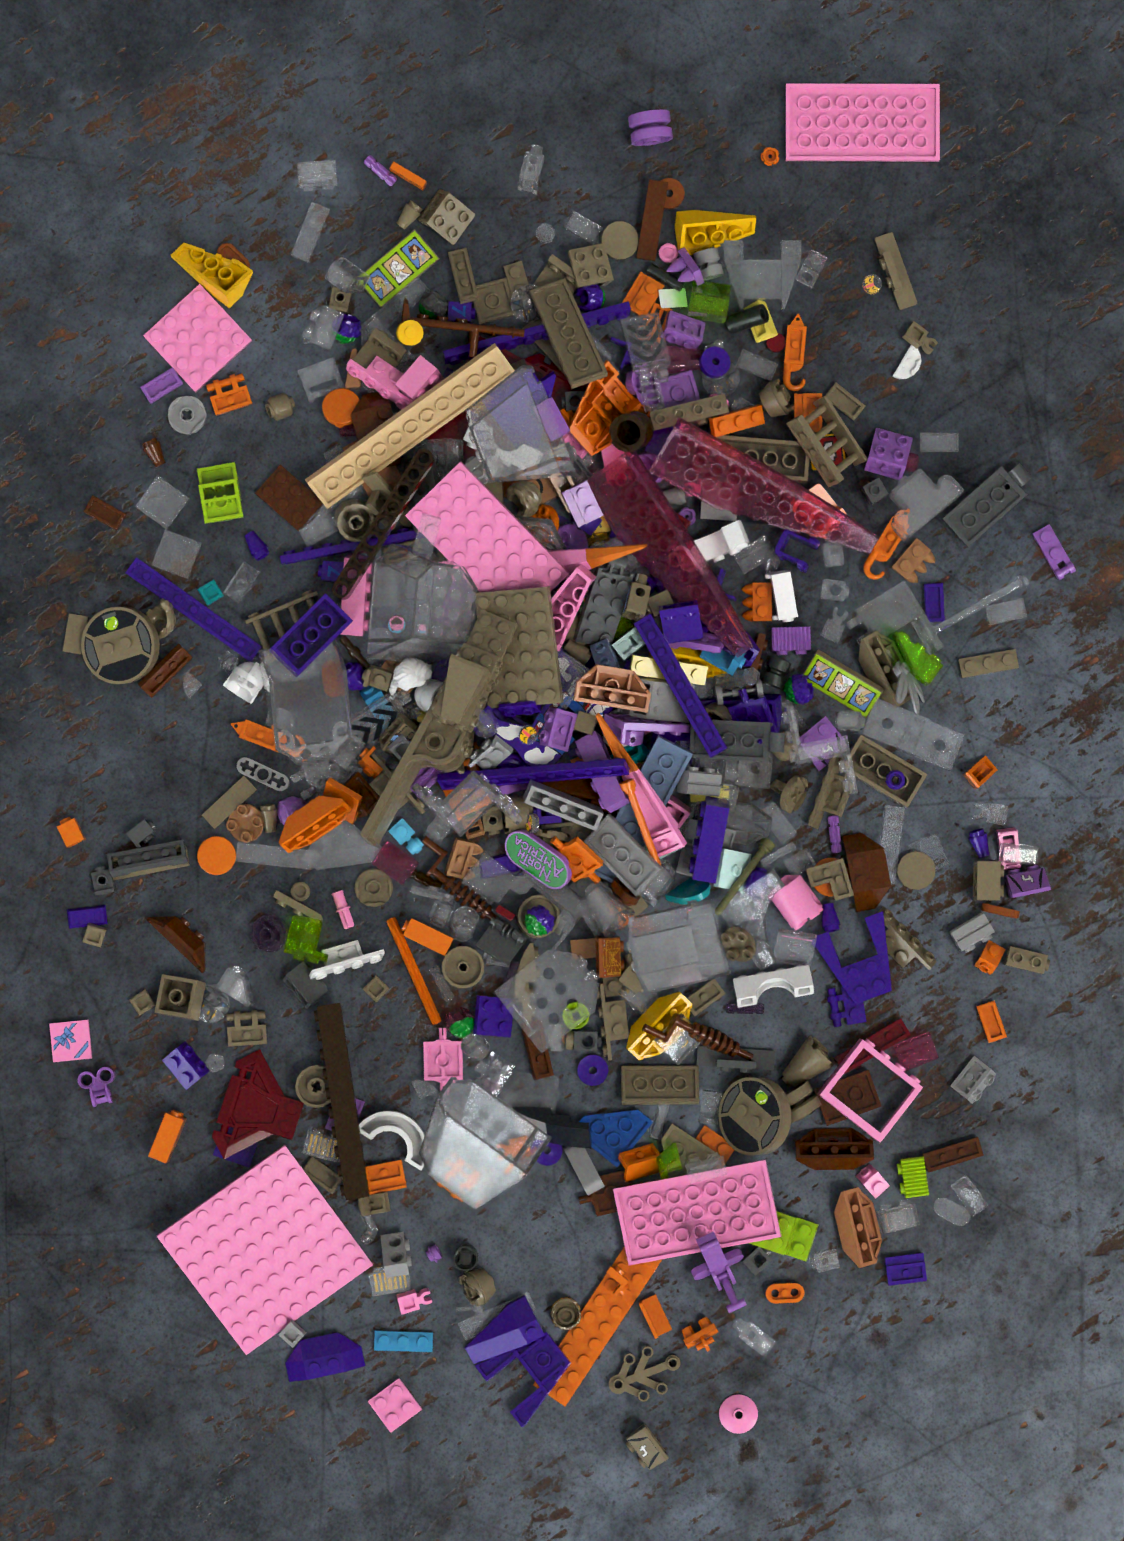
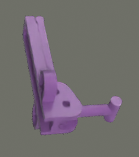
(718, 1265)

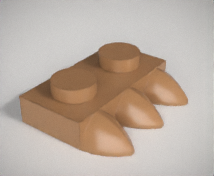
(913, 560)
(462, 858)

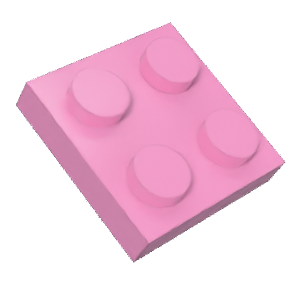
(394, 1405)

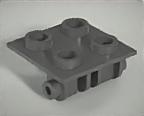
(502, 940)

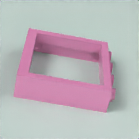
(883, 1058)

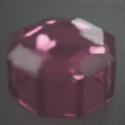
(912, 463)

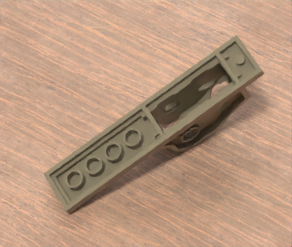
(432, 747)

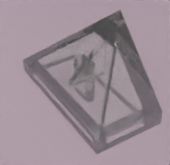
(241, 582)
(969, 1195)

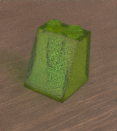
(709, 302)

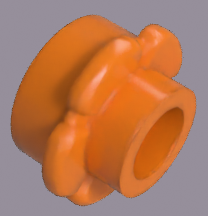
(770, 151)

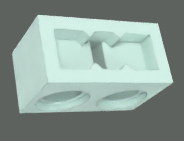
(628, 644)

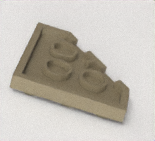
(687, 1147)

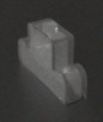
(921, 501)

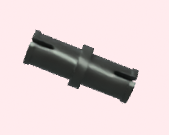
(665, 277)

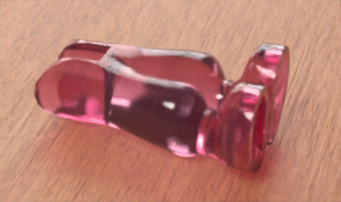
(683, 359)

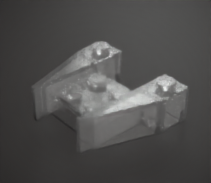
(761, 277)

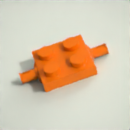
(581, 858)

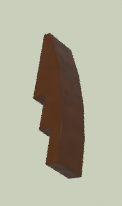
(652, 220)

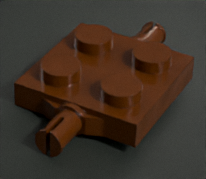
(604, 1199)

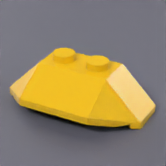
(657, 1016)

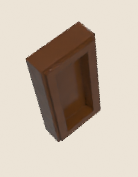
(104, 513)

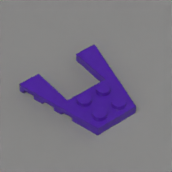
(867, 977)
(544, 1363)

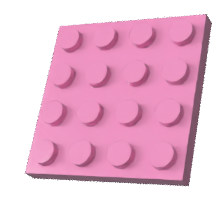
(197, 338)

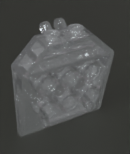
(578, 984)

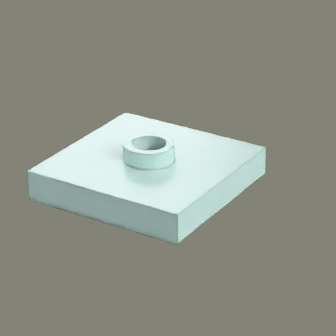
(730, 867)

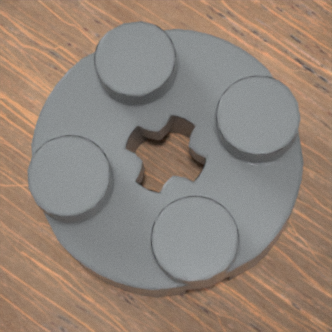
(198, 415)

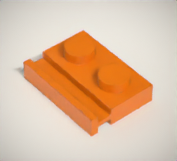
(643, 294)
(804, 406)
(385, 1177)

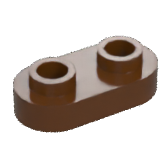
(624, 893)

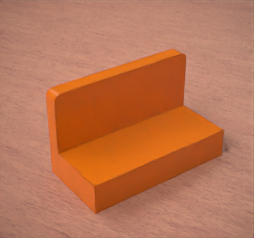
(639, 1162)
(655, 1315)

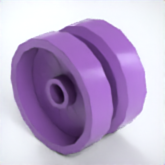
(650, 127)

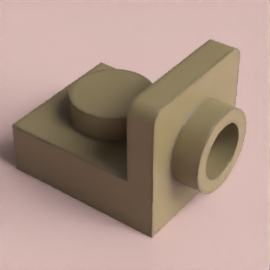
(377, 678)

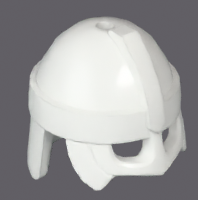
(245, 681)
(426, 693)

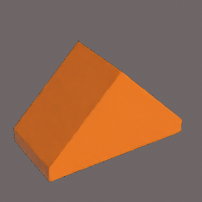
(980, 772)

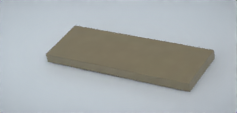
(568, 333)

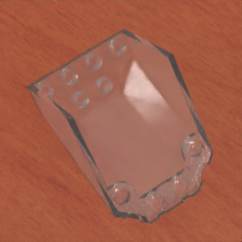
(311, 711)

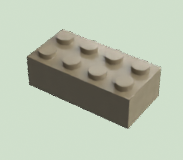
(873, 764)

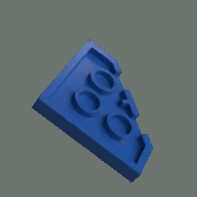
(616, 1132)

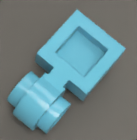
(402, 832)

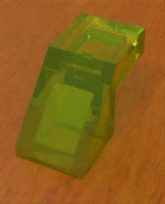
(669, 1161)

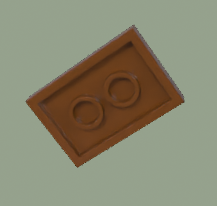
(289, 497)
(855, 1092)

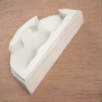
(909, 365)

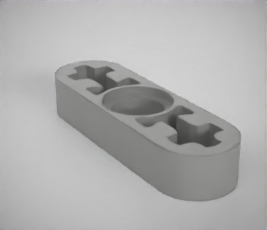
(260, 766)

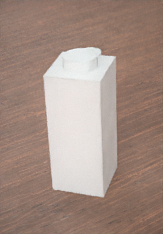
(783, 595)

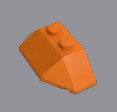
(313, 822)

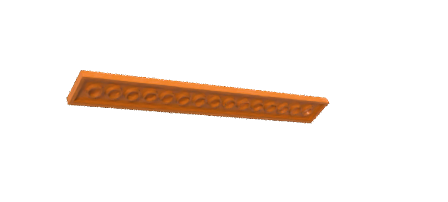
(605, 1310)

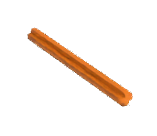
(413, 970)

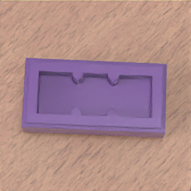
(161, 385)

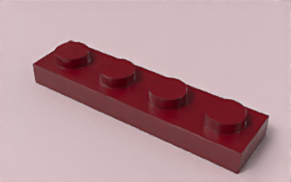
(882, 1039)

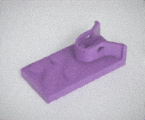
(632, 728)

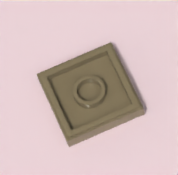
(493, 301)

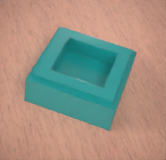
(210, 592)

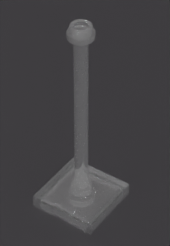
(928, 633)

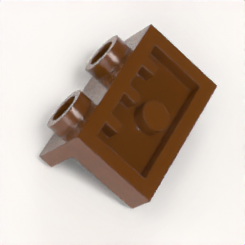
(369, 796)

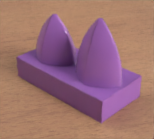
(686, 263)

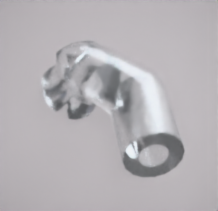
(772, 565)

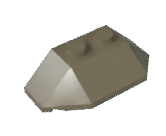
(877, 659)

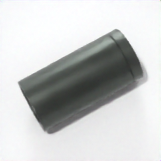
(747, 318)

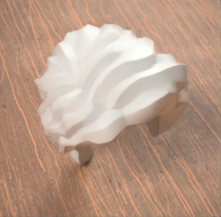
(410, 674)

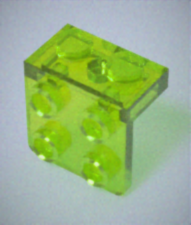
(303, 939)

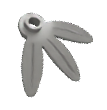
(905, 682)

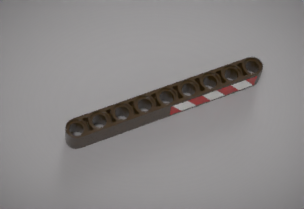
(384, 514)

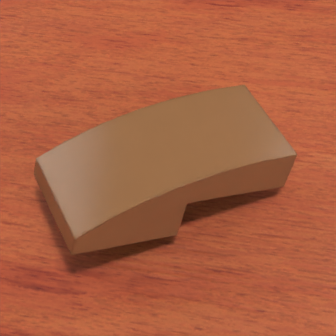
(585, 947)

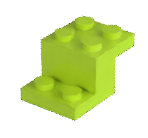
(220, 493)
(795, 1238)

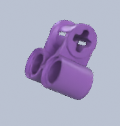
(98, 1086)

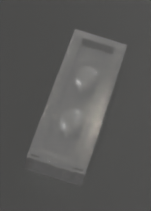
(310, 232)

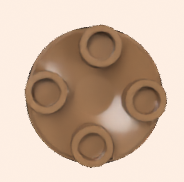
(245, 823)

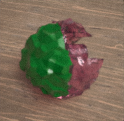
(460, 1024)

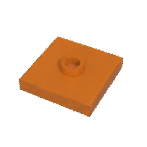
(338, 790)

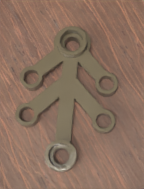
(640, 1375)

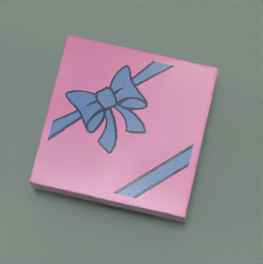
(70, 1040)

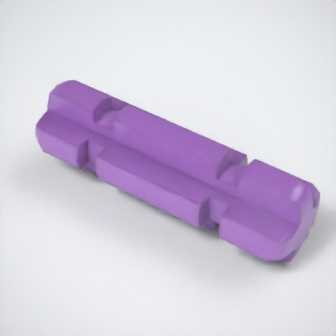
(380, 170)
(834, 832)

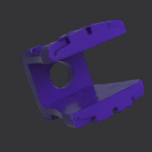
(782, 543)

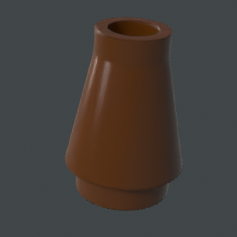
(154, 451)

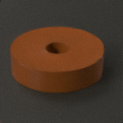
(678, 194)

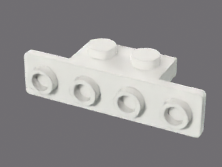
(344, 957)

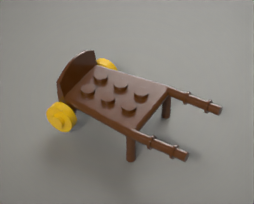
(411, 332)

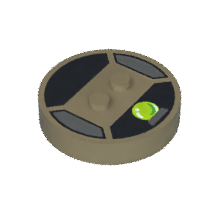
(120, 645)
(754, 1116)

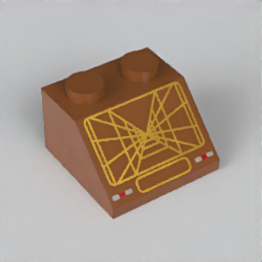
(609, 956)

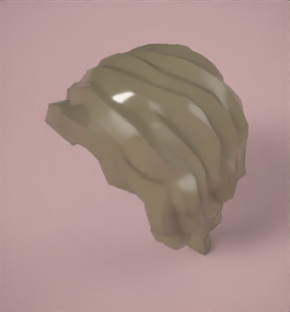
(525, 496)

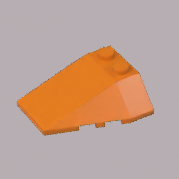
(598, 408)

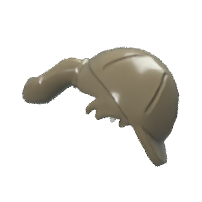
(162, 618)

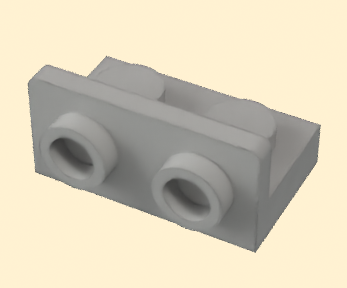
(491, 753)
(973, 1080)

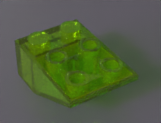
(921, 665)

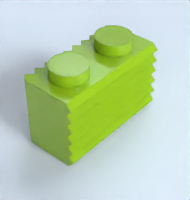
(913, 1177)

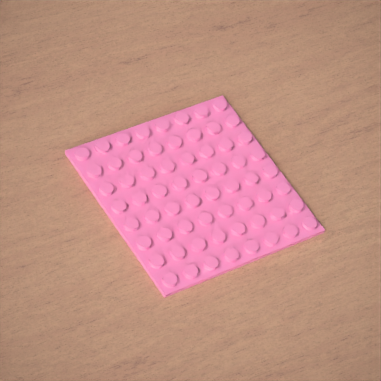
(265, 1249)

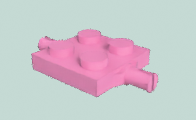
(443, 1059)

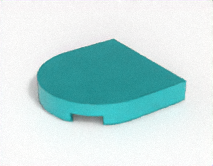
(689, 891)

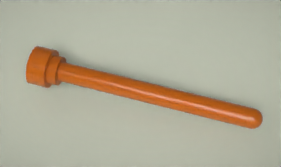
(628, 787)

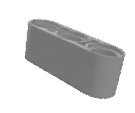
(584, 1169)

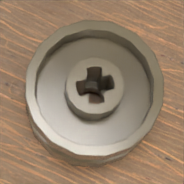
(528, 904)
(455, 958)
(305, 1087)
(799, 1105)

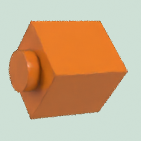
(70, 832)

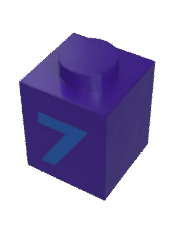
(461, 311)
(330, 571)

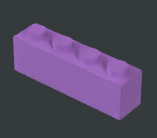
(611, 796)

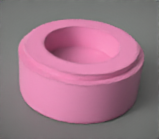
(668, 253)

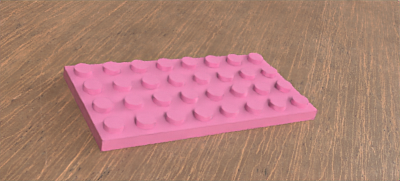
(863, 122)
(486, 536)
(669, 1214)

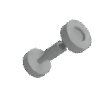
(719, 695)

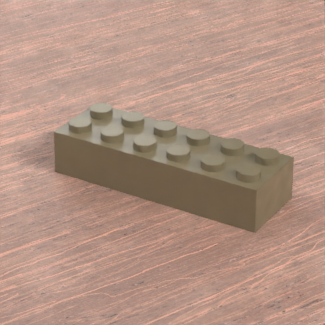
(780, 455)

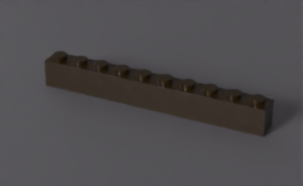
(343, 1101)

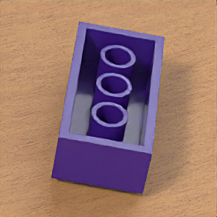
(310, 635)
(710, 839)

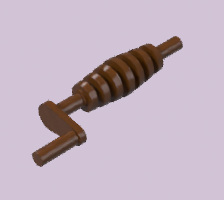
(455, 888)
(707, 1036)

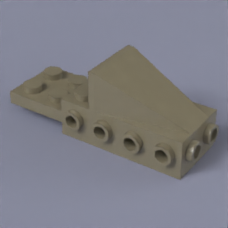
(473, 672)

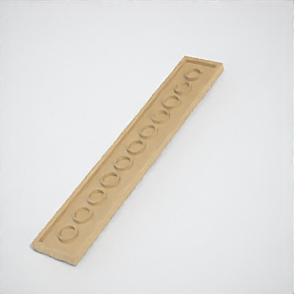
(410, 426)

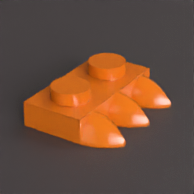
(759, 602)

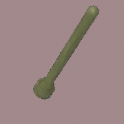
(764, 847)

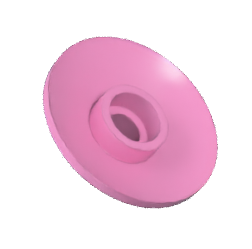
(731, 1406)

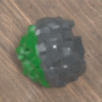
(433, 305)

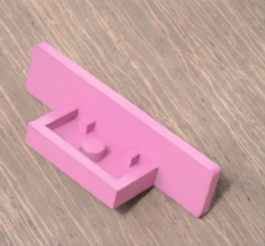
(382, 378)

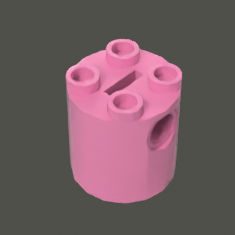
(797, 901)

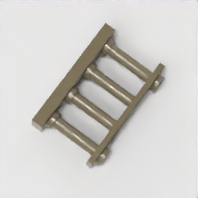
(813, 448)
(255, 618)

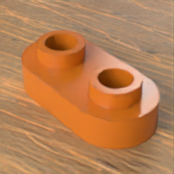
(784, 1293)

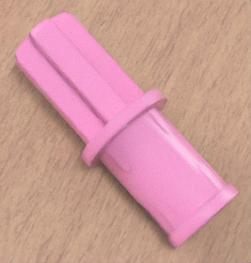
(343, 909)

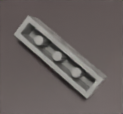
(563, 805)

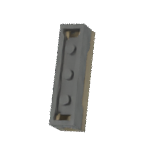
(148, 860)

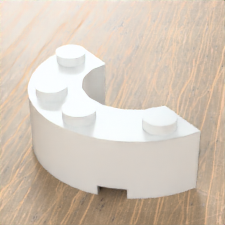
(727, 540)
(400, 1124)

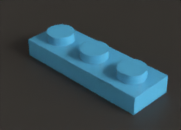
(403, 1341)

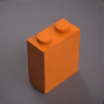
(427, 936)
(167, 1136)

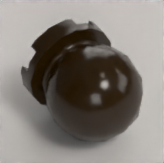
(631, 431)

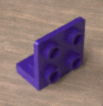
(681, 621)

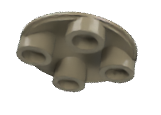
(738, 944)

